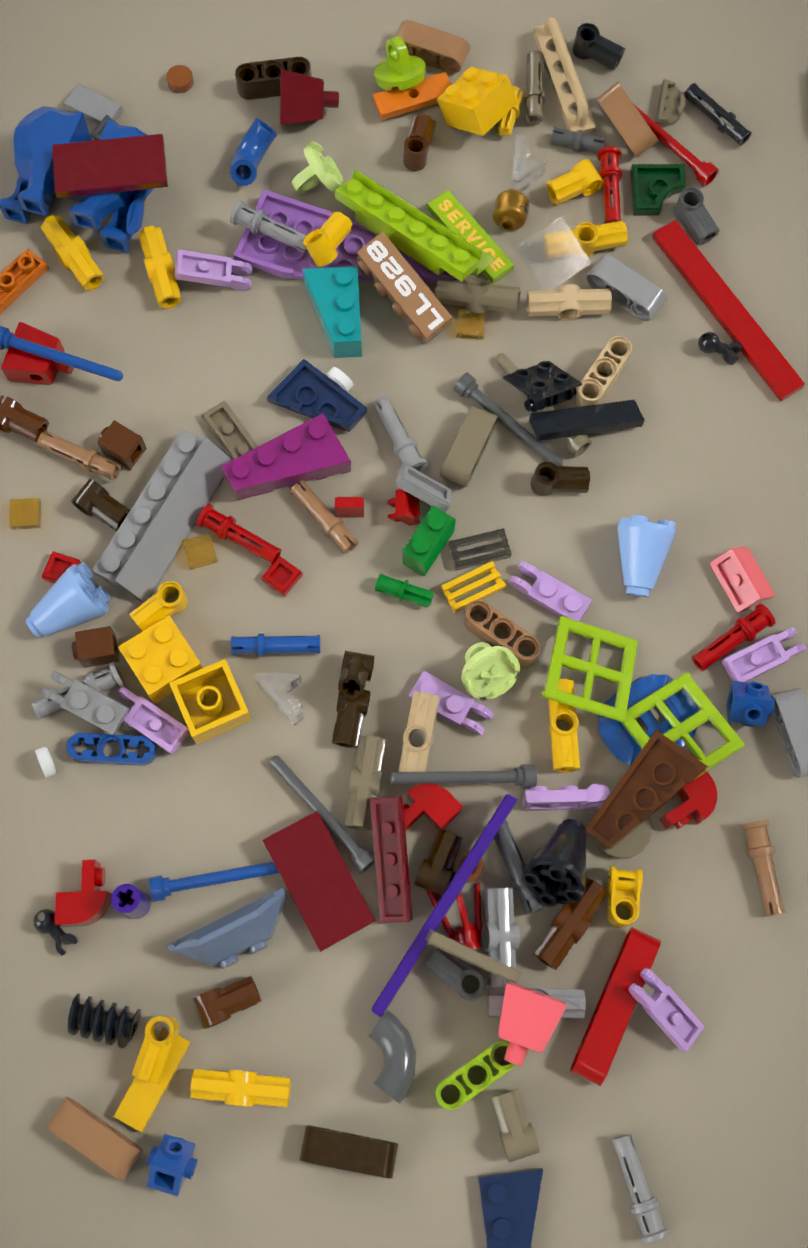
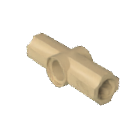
(569, 302)
(421, 717)

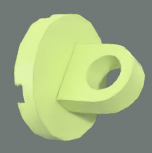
(319, 170)
(489, 670)

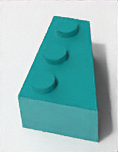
(336, 303)

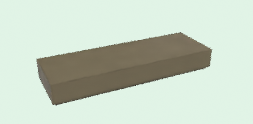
(228, 430)
(473, 956)

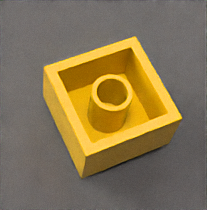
(477, 100)
(160, 657)
(210, 701)

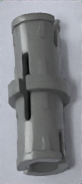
(577, 140)

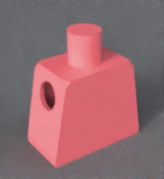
(527, 1020)

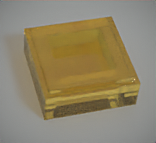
(470, 325)
(25, 513)
(199, 551)

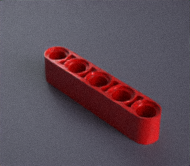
(614, 1007)

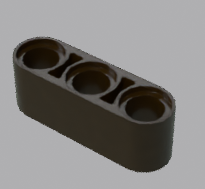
(262, 78)
(349, 1151)

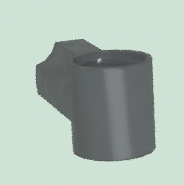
(695, 216)
(453, 971)

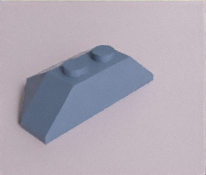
(234, 933)

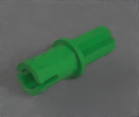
(403, 591)

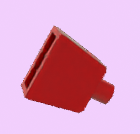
(30, 368)

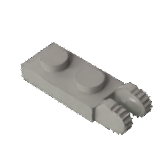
(88, 703)

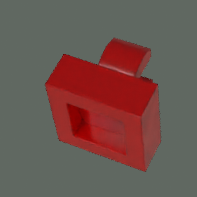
(406, 508)

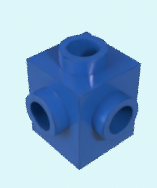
(749, 703)
(171, 1164)

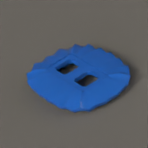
(620, 740)

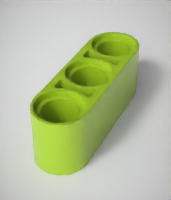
(460, 1076)

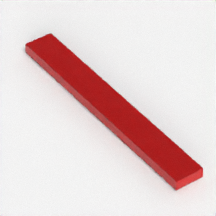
(728, 310)

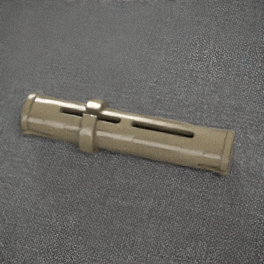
(534, 95)

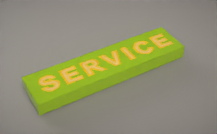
(454, 216)

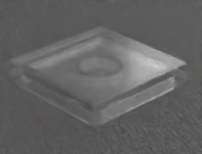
(553, 254)

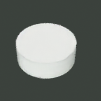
(340, 378)
(46, 761)

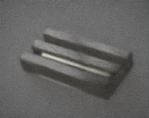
(483, 559)

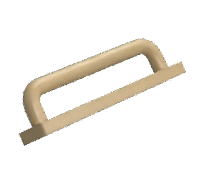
(551, 34)

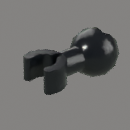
(710, 342)
(55, 931)

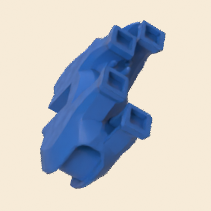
(36, 183)

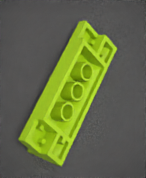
(411, 228)

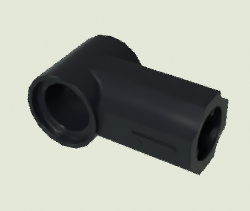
(590, 44)

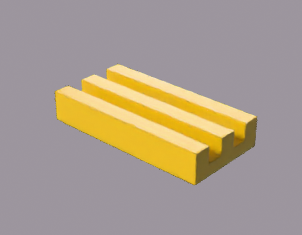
(494, 576)

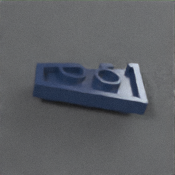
(313, 393)
(510, 1207)

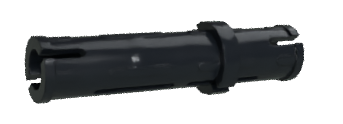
(739, 133)

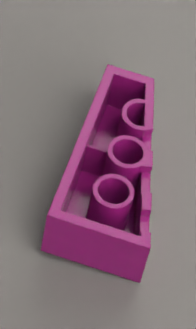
(298, 455)

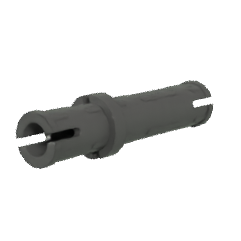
(516, 866)

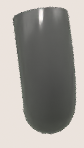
(398, 1056)

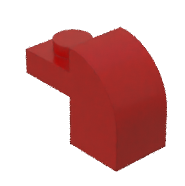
(698, 800)
(434, 803)
(85, 906)

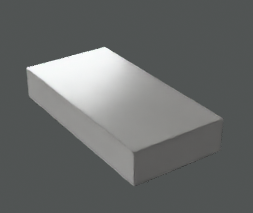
(92, 104)
(423, 487)

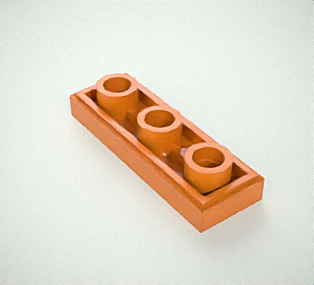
(399, 102)
(19, 277)

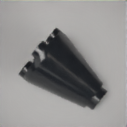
(559, 866)

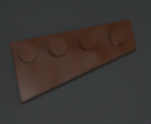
(646, 786)

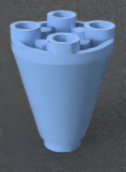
(643, 551)
(69, 603)

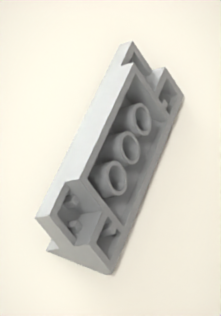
(163, 516)

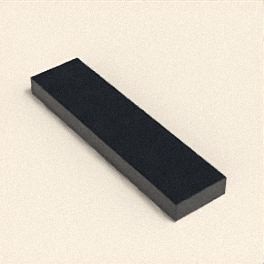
(586, 420)

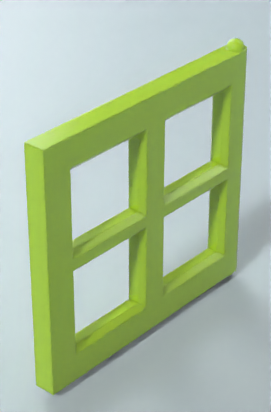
(591, 669)
(681, 730)

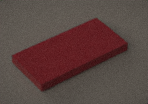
(109, 165)
(318, 881)

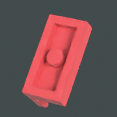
(741, 578)

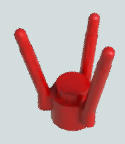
(466, 933)

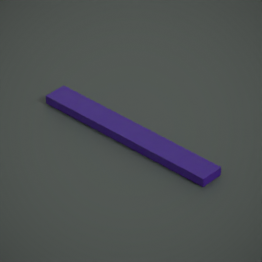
(444, 905)

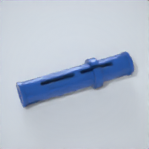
(275, 645)

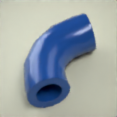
(250, 152)

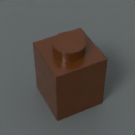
(121, 444)
(95, 647)

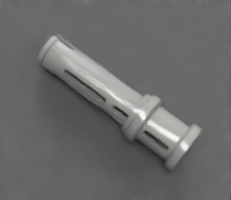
(259, 223)
(404, 446)
(101, 681)
(643, 1205)

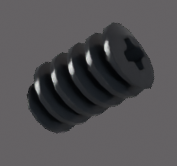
(102, 1022)

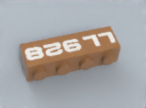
(403, 288)

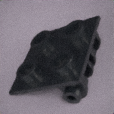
(543, 385)

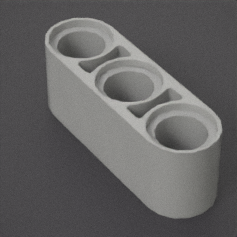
(627, 287)
(792, 724)

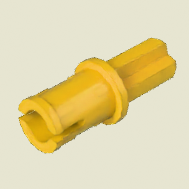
(507, 122)

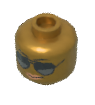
(511, 210)

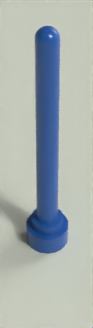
(8, 340)
(163, 887)

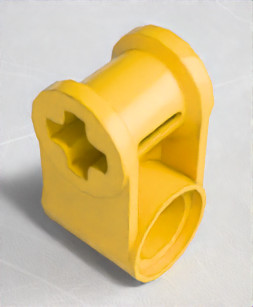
(625, 890)

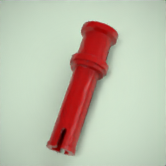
(612, 214)
(227, 525)
(743, 630)

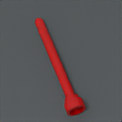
(704, 171)

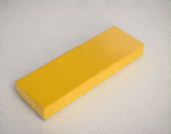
(145, 1096)

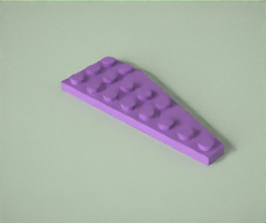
(287, 262)

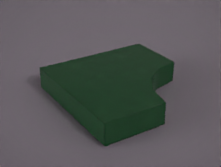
(653, 185)

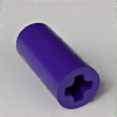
(121, 897)

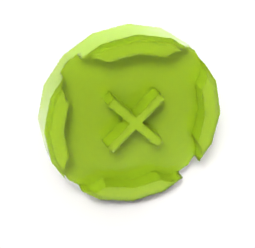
(399, 68)

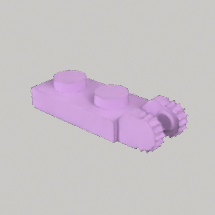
(212, 270)
(551, 593)
(761, 657)
(453, 703)
(154, 723)
(566, 798)
(668, 1011)

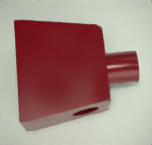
(304, 98)

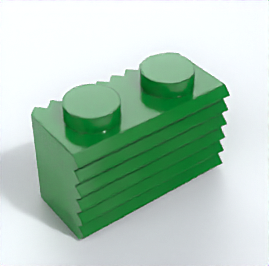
(428, 541)

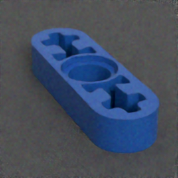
(90, 740)

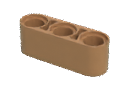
(434, 46)
(627, 119)
(496, 620)
(94, 1138)

